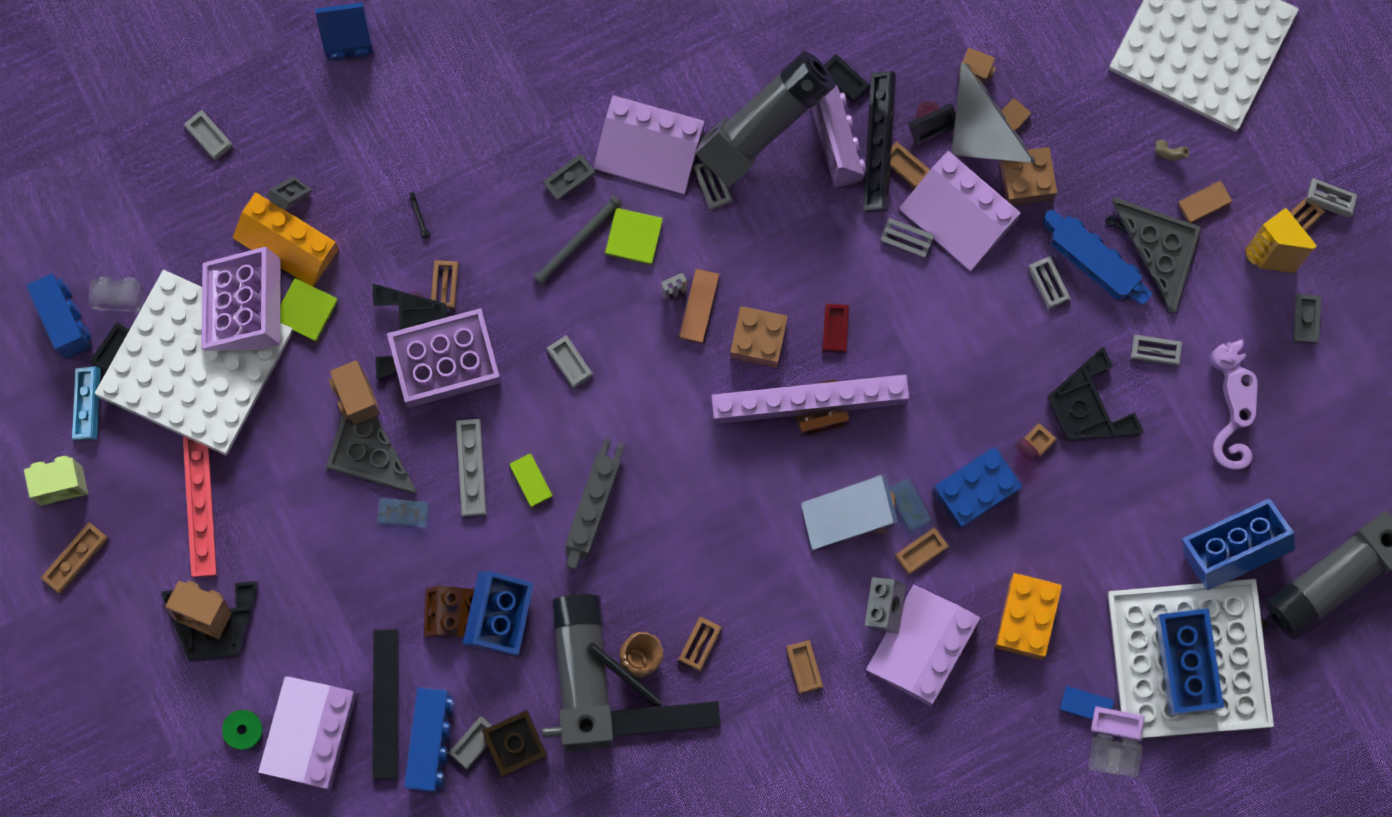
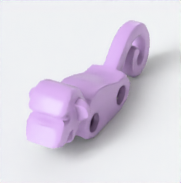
(1238, 398)

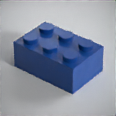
(60, 315)
(977, 488)
(498, 613)

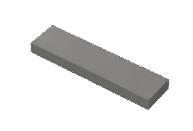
(471, 468)

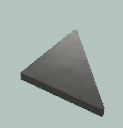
(982, 126)
(1163, 245)
(368, 455)

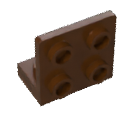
(822, 422)
(446, 611)

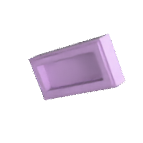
(1117, 723)

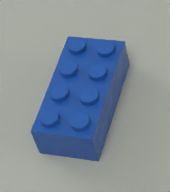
(1238, 544)
(1189, 662)
(428, 740)

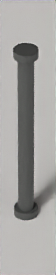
(577, 240)

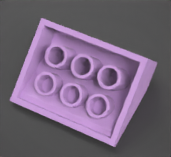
(837, 139)
(648, 145)
(959, 211)
(241, 301)
(444, 358)
(926, 646)
(308, 732)

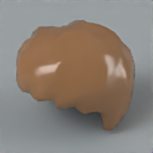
(641, 654)

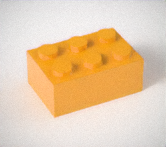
(1028, 616)

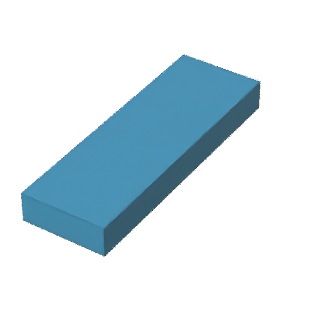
(86, 404)

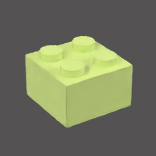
(55, 480)

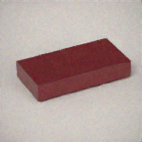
(835, 328)

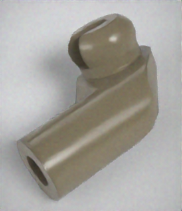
(1170, 154)

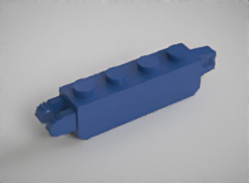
(1096, 259)

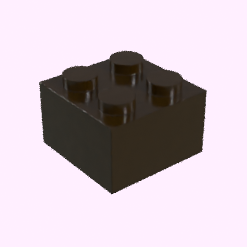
(515, 744)

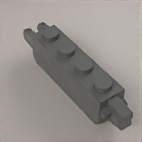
(593, 505)

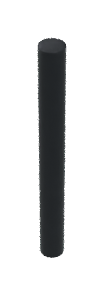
(624, 674)

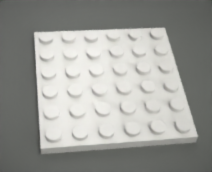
(1204, 52)
(176, 383)
(1238, 651)

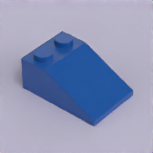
(345, 31)

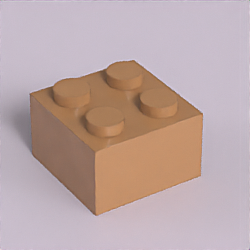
(1029, 182)
(758, 337)
(356, 395)
(199, 608)

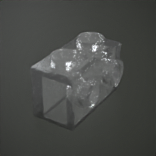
(116, 295)
(1115, 756)

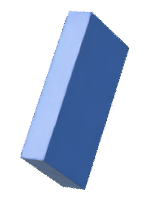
(1083, 703)

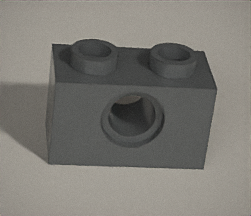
(885, 605)

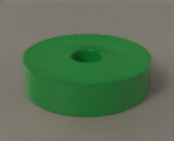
(238, 719)

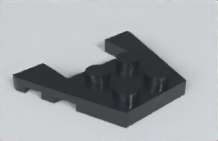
(412, 312)
(1081, 409)
(204, 647)

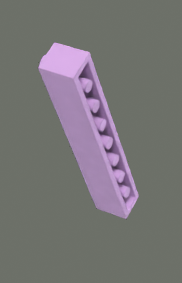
(810, 399)

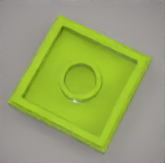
(634, 236)
(306, 309)

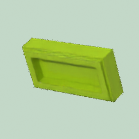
(531, 480)

